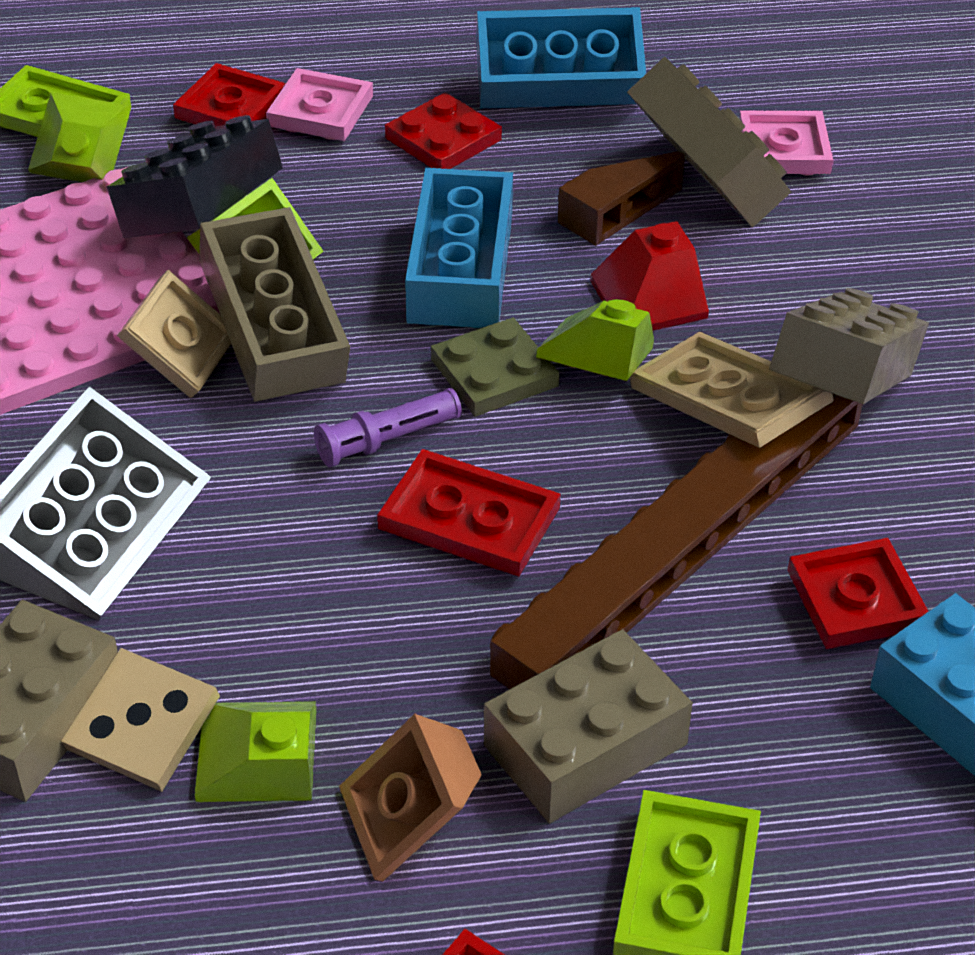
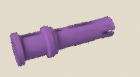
(367, 431)

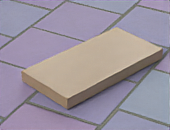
(728, 389)

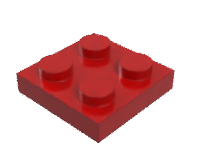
(227, 94)
(443, 132)
(856, 592)

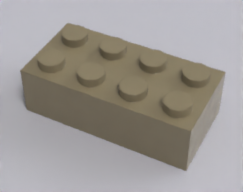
(712, 140)
(273, 304)
(849, 345)

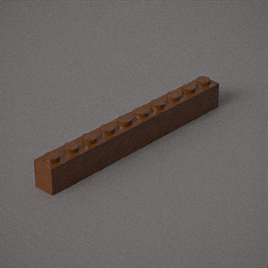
(664, 545)

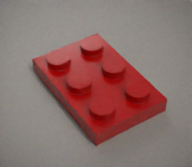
(469, 512)

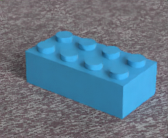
(559, 57)
(459, 248)
(931, 677)

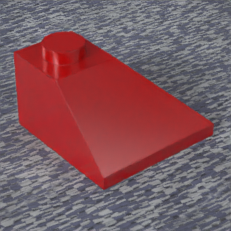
(657, 274)

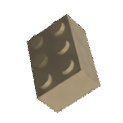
(44, 682)
(586, 725)

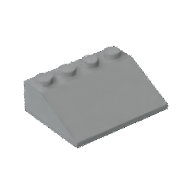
(91, 506)

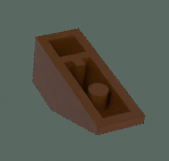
(618, 194)

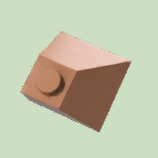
(409, 791)

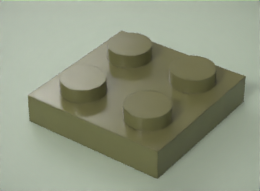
(494, 366)

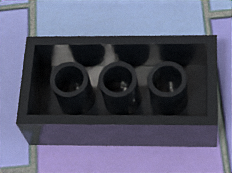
(194, 177)

